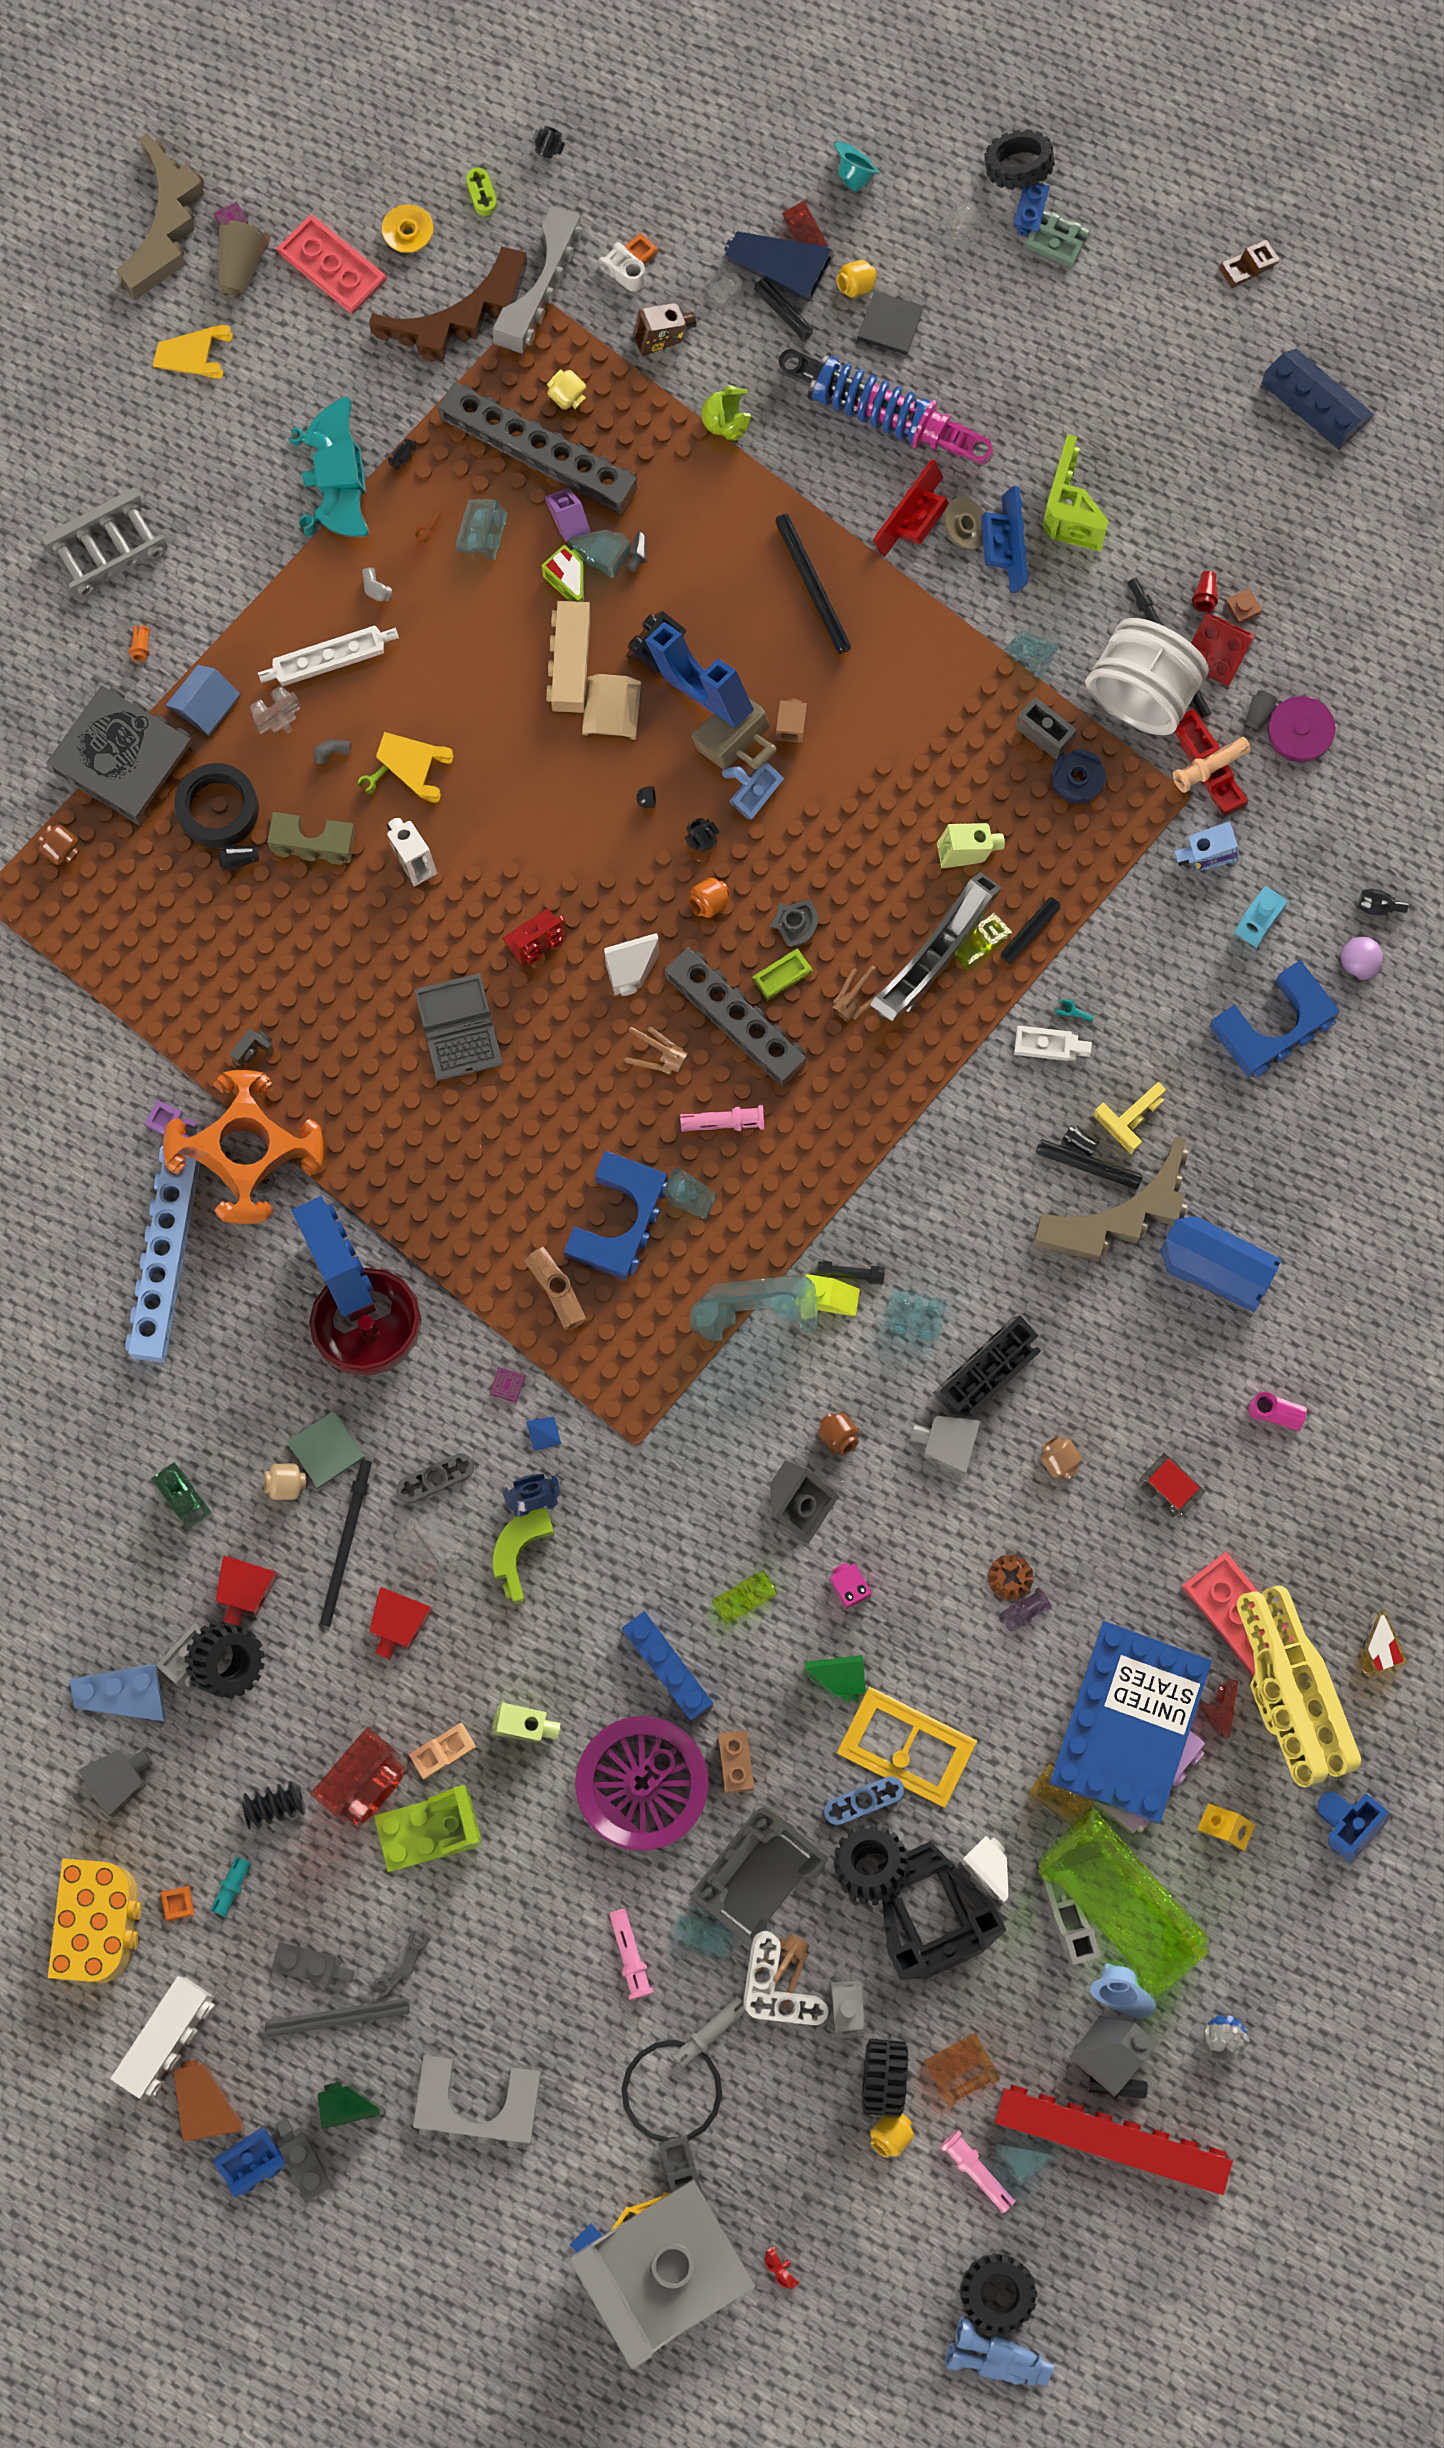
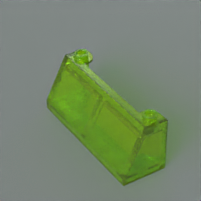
(1125, 1901)

